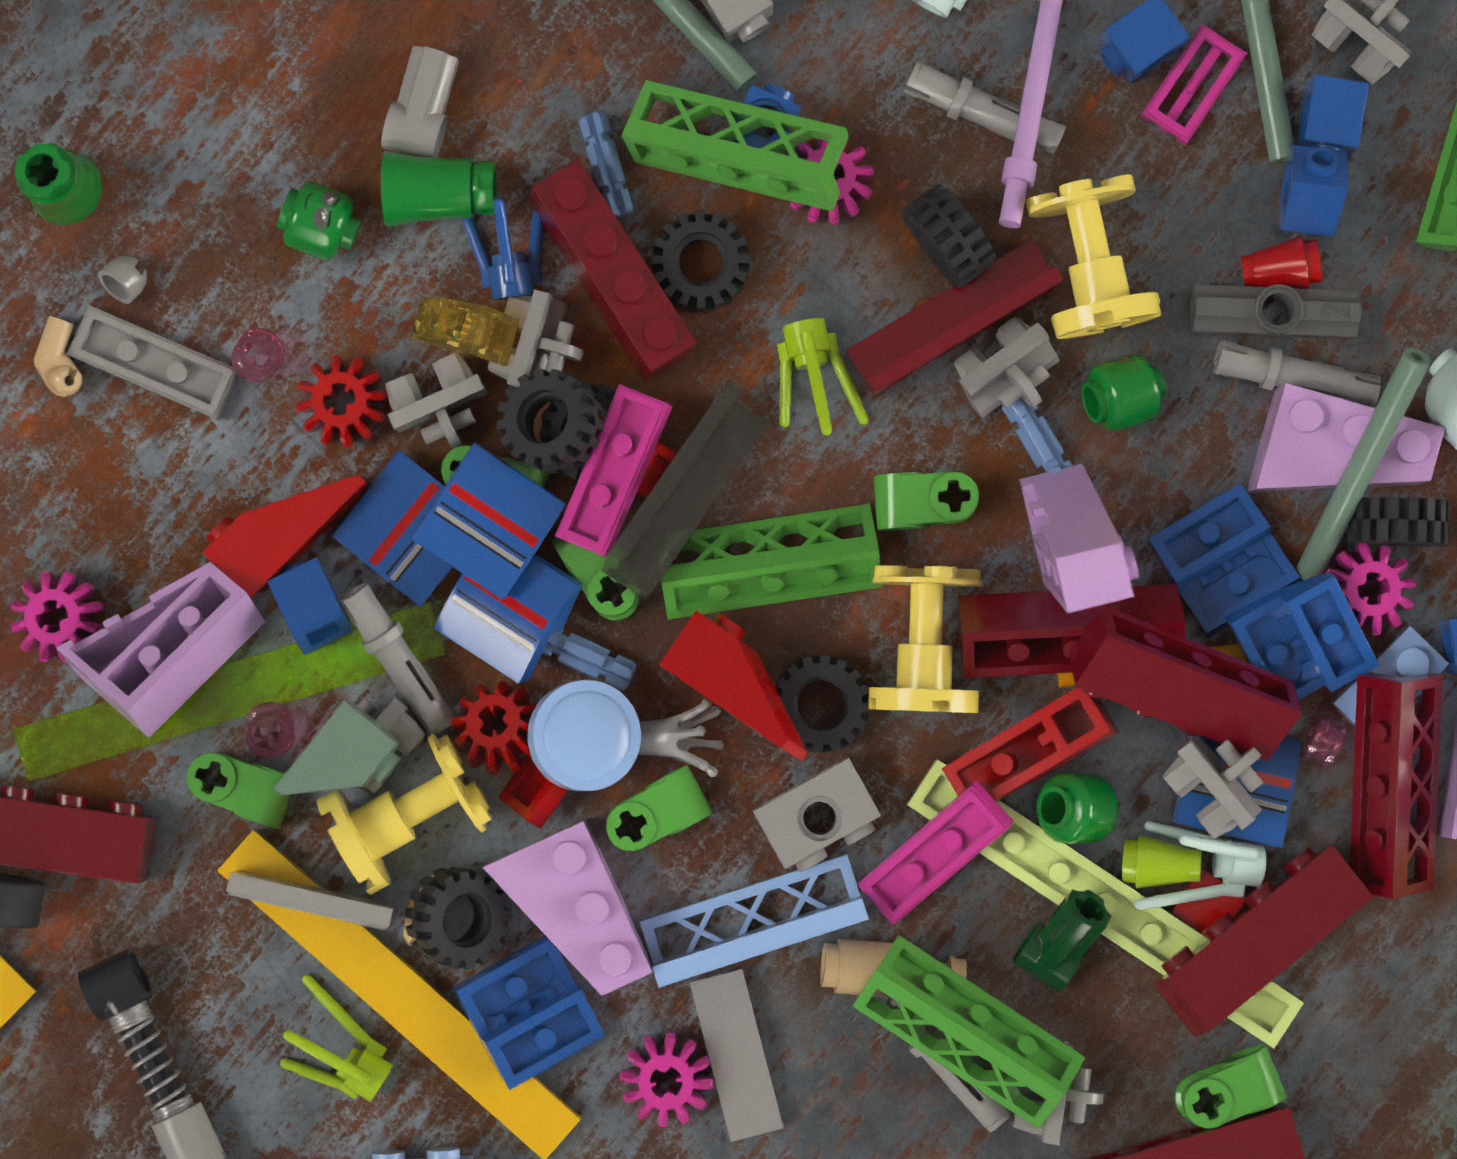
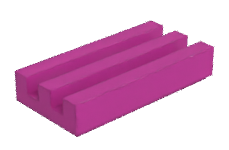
(1168, 123)

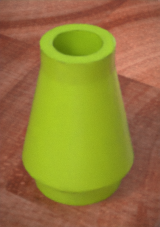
(1158, 862)

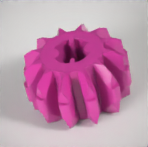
(847, 185)
(1388, 581)
(42, 605)
(671, 1097)

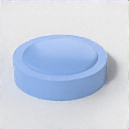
(584, 735)

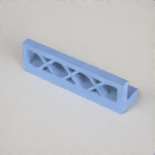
(760, 940)

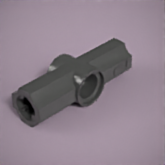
(1309, 311)

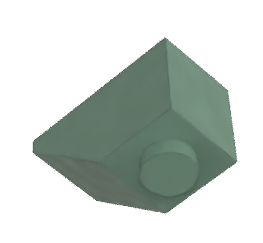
(343, 755)

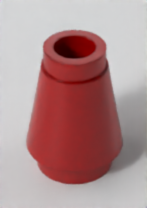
(1287, 263)

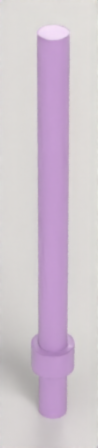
(1020, 168)

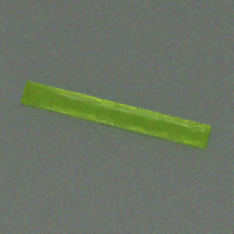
(228, 694)

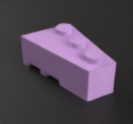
(1315, 434)
(1075, 540)
(167, 647)
(576, 904)

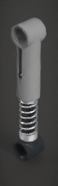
(118, 991)

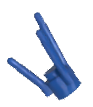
(510, 273)

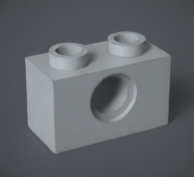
(783, 815)

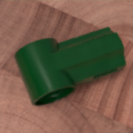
(1059, 945)

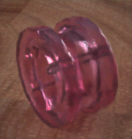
(246, 365)
(277, 742)
(1323, 742)

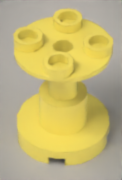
(1098, 278)
(925, 663)
(388, 822)

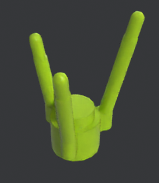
(808, 346)
(360, 1071)

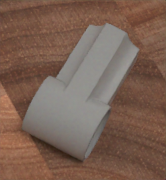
(417, 120)

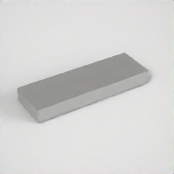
(153, 362)
(311, 899)
(736, 1054)

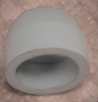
(123, 279)

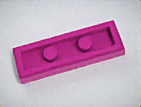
(614, 471)
(935, 852)

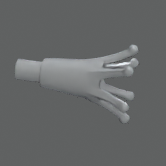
(673, 738)

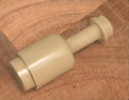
(853, 962)

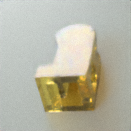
(465, 329)

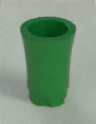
(435, 188)
(70, 195)

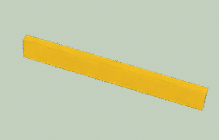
(409, 1004)

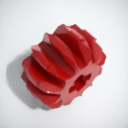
(327, 390)
(475, 726)

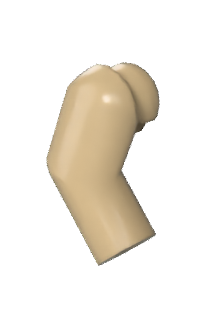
(52, 359)

